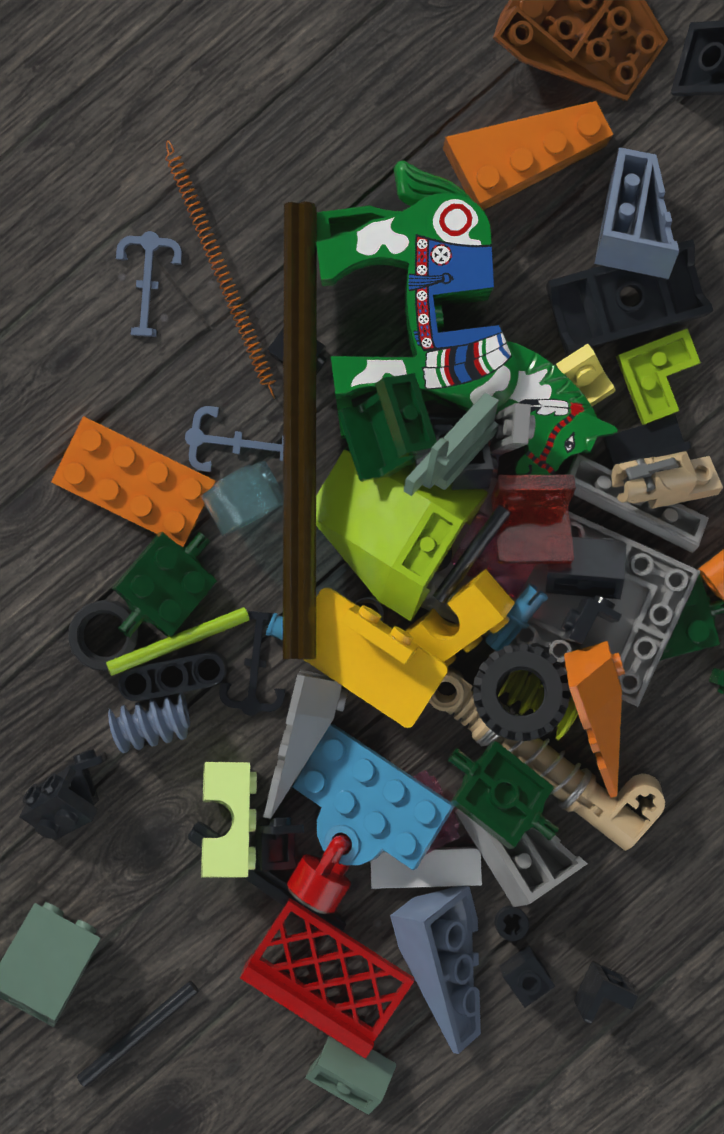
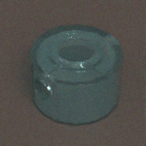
(243, 497)

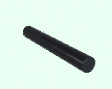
(472, 553)

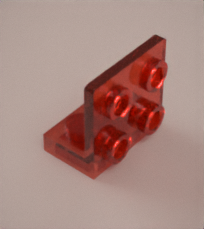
(539, 519)

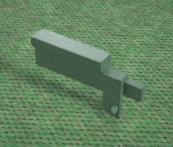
(457, 448)

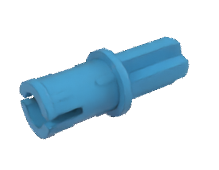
(519, 617)

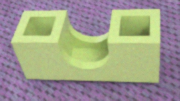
(231, 786)

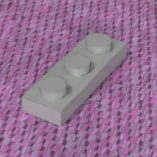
(514, 428)

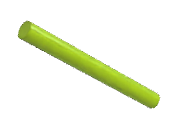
(177, 641)

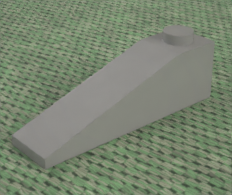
(308, 718)

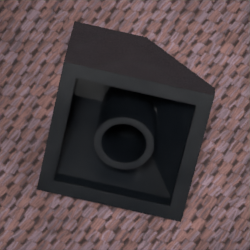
(701, 61)

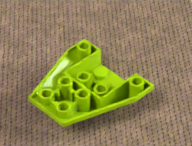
(391, 536)

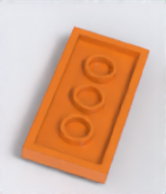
(133, 481)

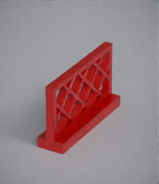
(316, 1007)

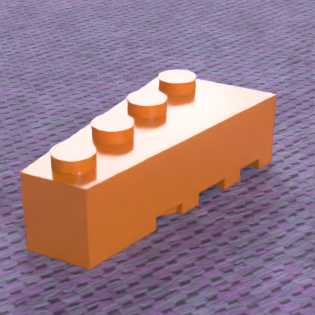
(521, 152)

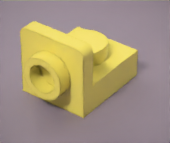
(587, 374)

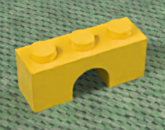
(479, 607)

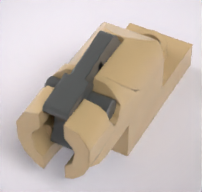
(666, 479)

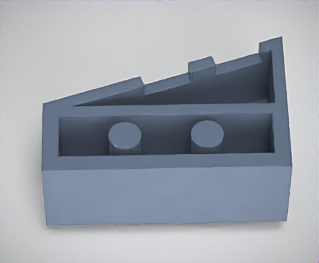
(635, 218)

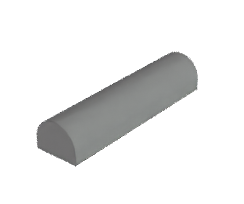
(671, 522)

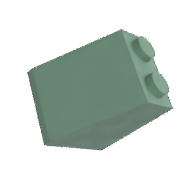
(46, 962)

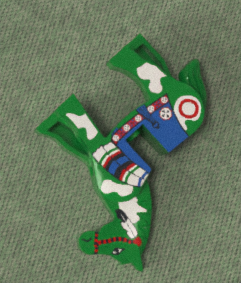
(450, 262)

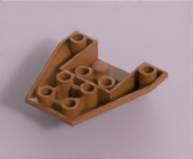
(584, 41)

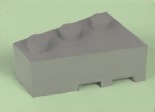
(529, 867)

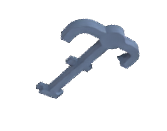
(150, 242)
(195, 438)

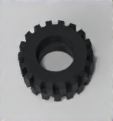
(528, 659)

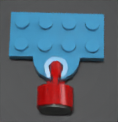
(363, 812)

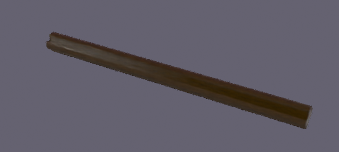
(299, 430)

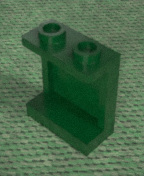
(388, 428)

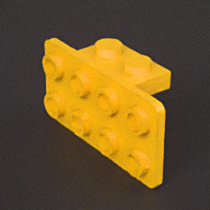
(374, 658)

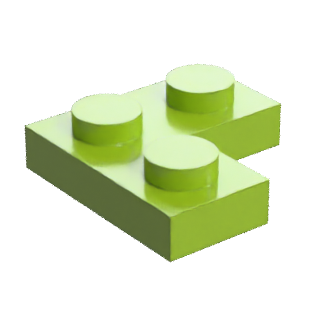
(647, 372)

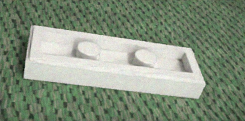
(437, 869)

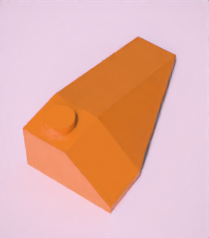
(598, 699)

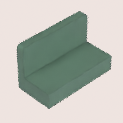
(351, 1076)

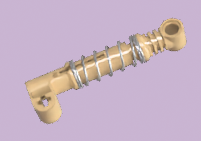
(573, 787)

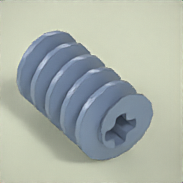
(150, 723)

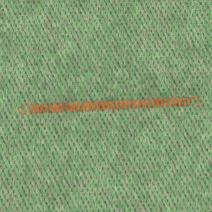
(217, 269)

